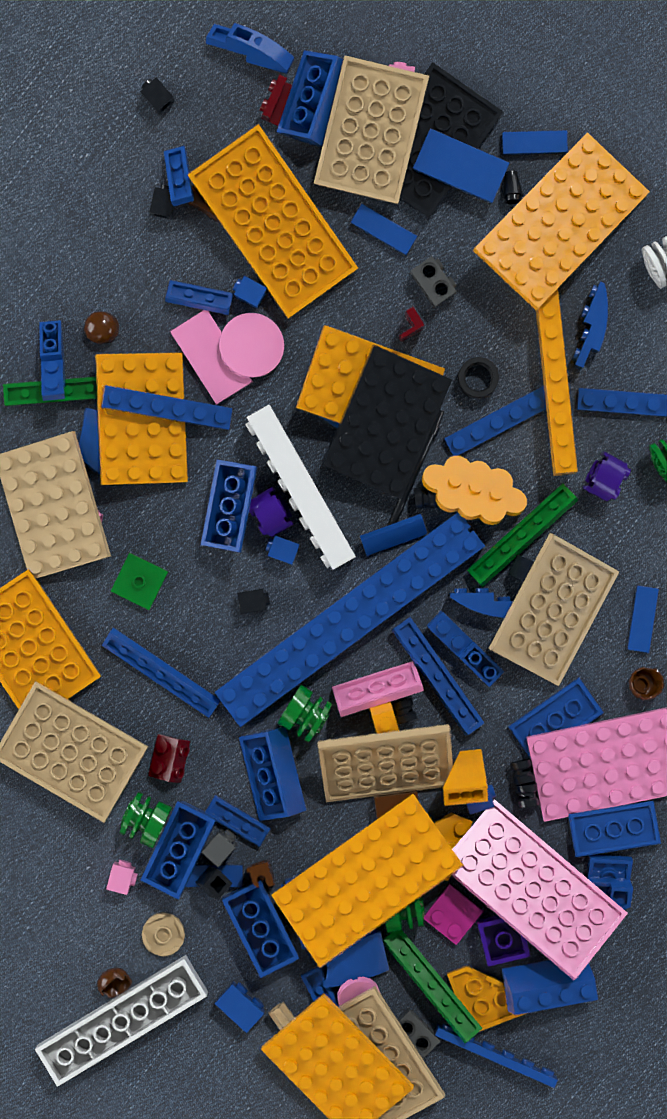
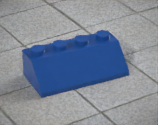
(311, 98)
(228, 505)
(272, 774)
(178, 849)
(260, 928)
(545, 986)

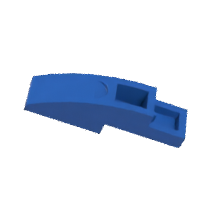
(256, 46)
(596, 318)
(52, 360)
(482, 602)
(465, 648)

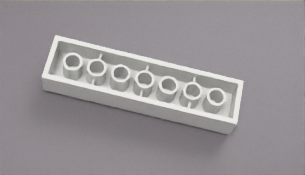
(300, 486)
(121, 1020)

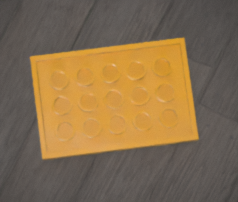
(336, 370)
(136, 445)
(38, 644)
(336, 1064)

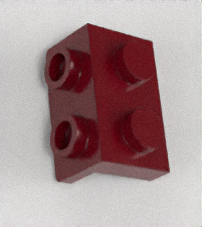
(275, 105)
(169, 758)

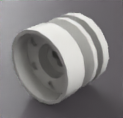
(656, 262)

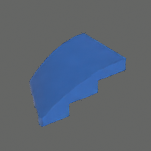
(89, 440)
(612, 877)
(362, 959)

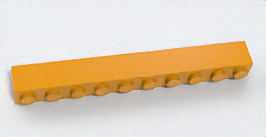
(556, 387)

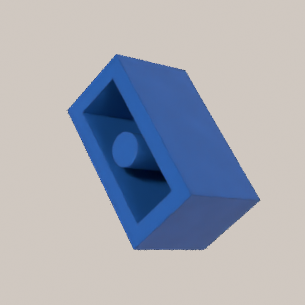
(240, 1006)

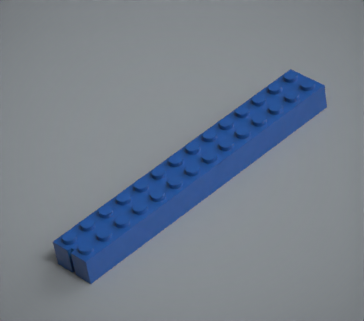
(349, 619)

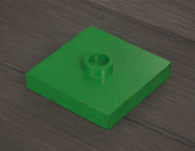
(139, 581)

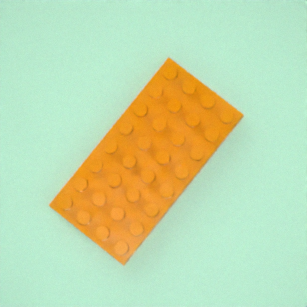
(272, 221)
(561, 221)
(367, 880)

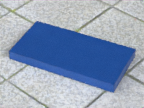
(461, 166)
(564, 709)
(614, 828)

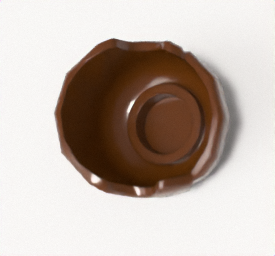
(101, 327)
(646, 683)
(113, 982)

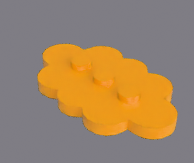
(474, 490)

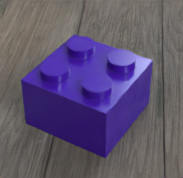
(501, 941)

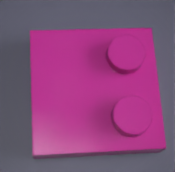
(452, 914)

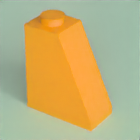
(384, 718)
(466, 779)

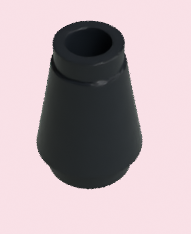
(512, 188)

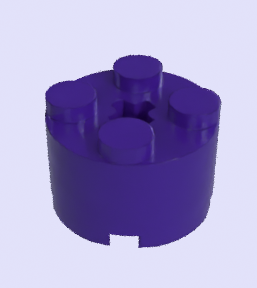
(606, 477)
(271, 512)

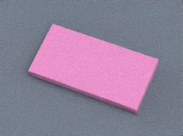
(200, 344)
(377, 688)

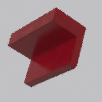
(415, 322)

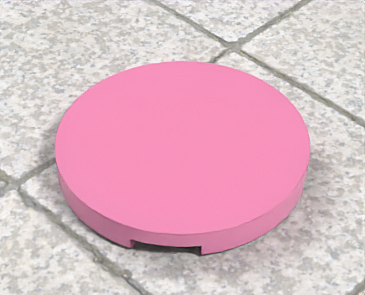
(251, 345)

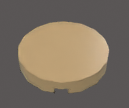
(163, 934)

